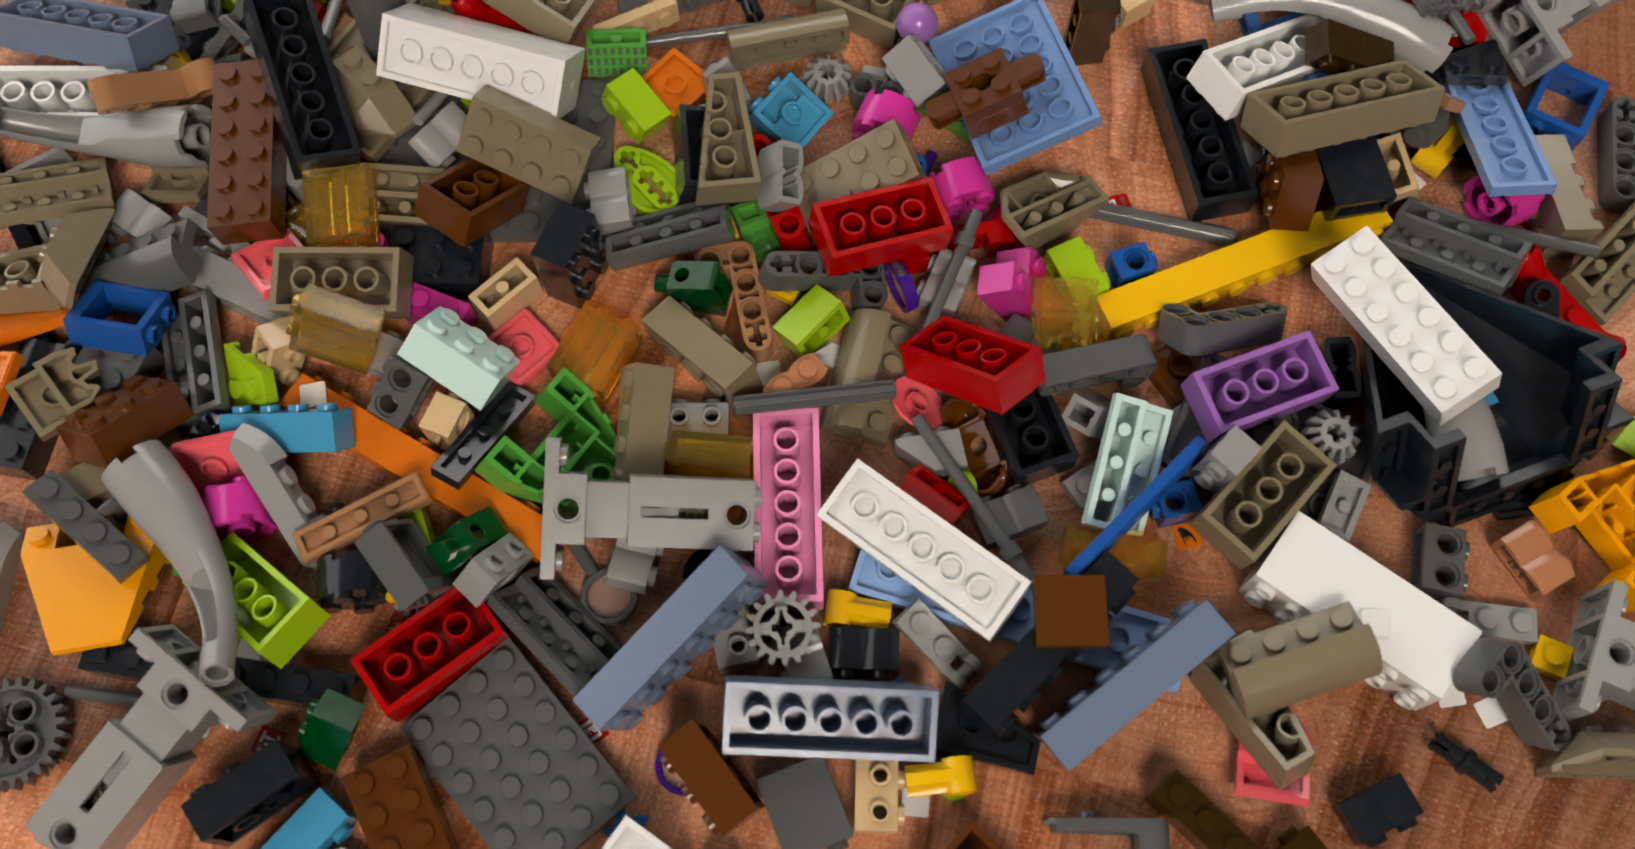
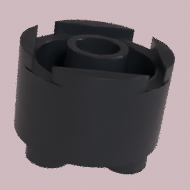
(348, 584)

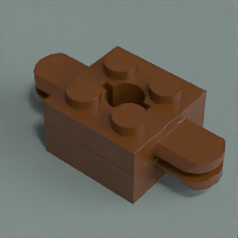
(992, 105)

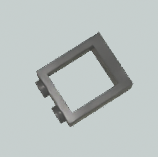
(402, 563)

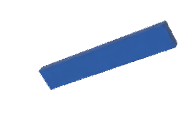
(1137, 508)

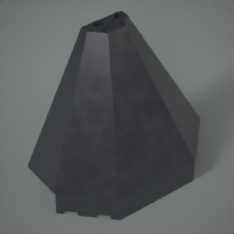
(1550, 410)

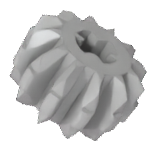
(828, 78)
(1332, 435)

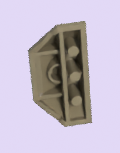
(371, 100)
(1049, 206)
(73, 253)
(1594, 755)

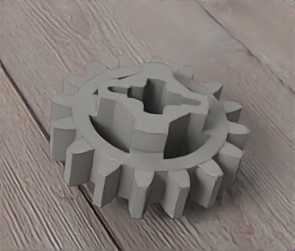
(767, 628)

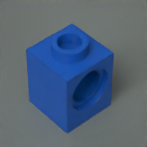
(1137, 254)
(1188, 501)

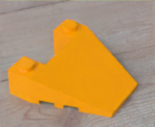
(1603, 512)
(77, 597)

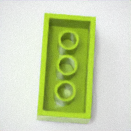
(271, 609)

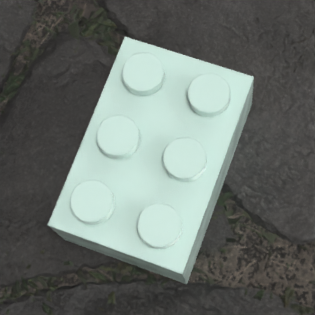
(459, 356)

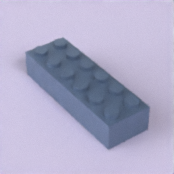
(88, 33)
(671, 641)
(1134, 683)
(829, 718)

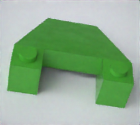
(580, 425)

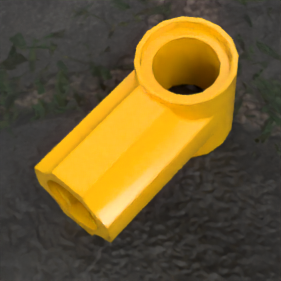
(1439, 154)
(849, 610)
(950, 777)

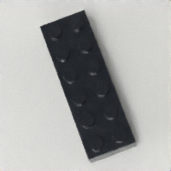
(301, 84)
(1199, 142)
(1017, 677)

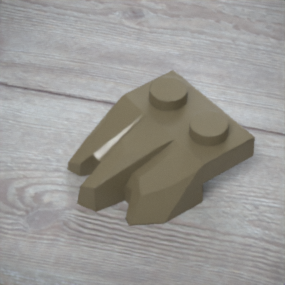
(176, 185)
(54, 390)

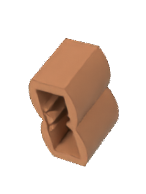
(803, 374)
(1533, 560)

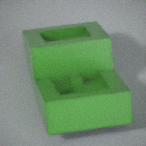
(755, 228)

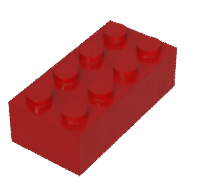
(880, 226)
(973, 363)
(428, 652)

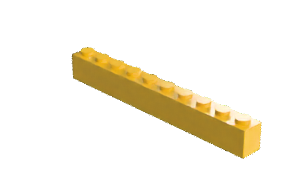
(1226, 272)

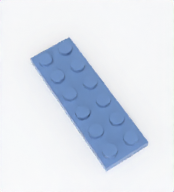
(1501, 141)

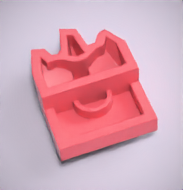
(1254, 783)

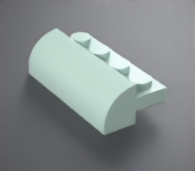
(1126, 459)

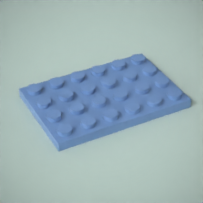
(1057, 106)

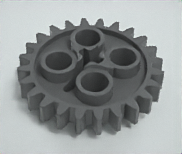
(16, 732)

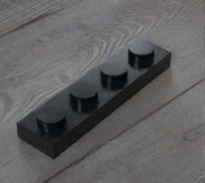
(484, 432)

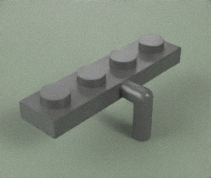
(231, 33)
(88, 525)

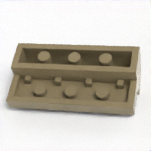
(788, 39)
(55, 191)
(399, 191)
(1607, 281)
(867, 354)
(1300, 659)

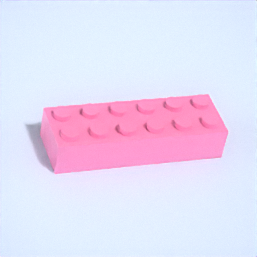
(790, 531)

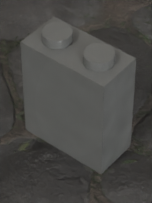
(805, 807)

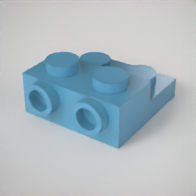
(789, 111)

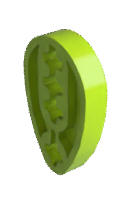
(650, 167)

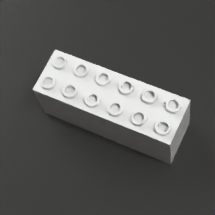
(465, 54)
(924, 550)
(1316, 569)

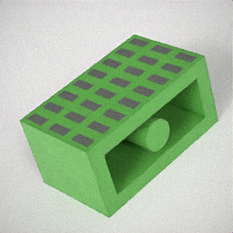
(616, 51)

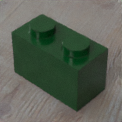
(329, 728)

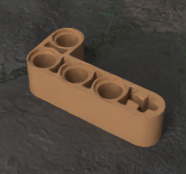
(153, 88)
(746, 301)

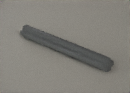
(1166, 224)
(814, 397)

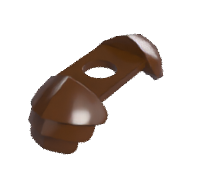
(988, 468)

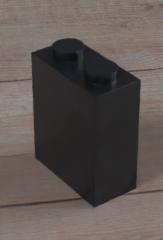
(1354, 180)

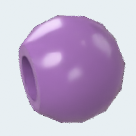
(917, 20)

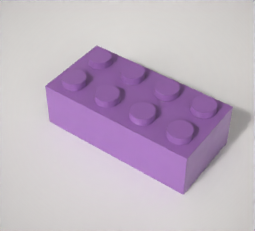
(1259, 386)

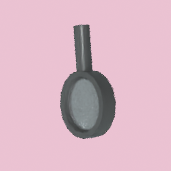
(605, 603)

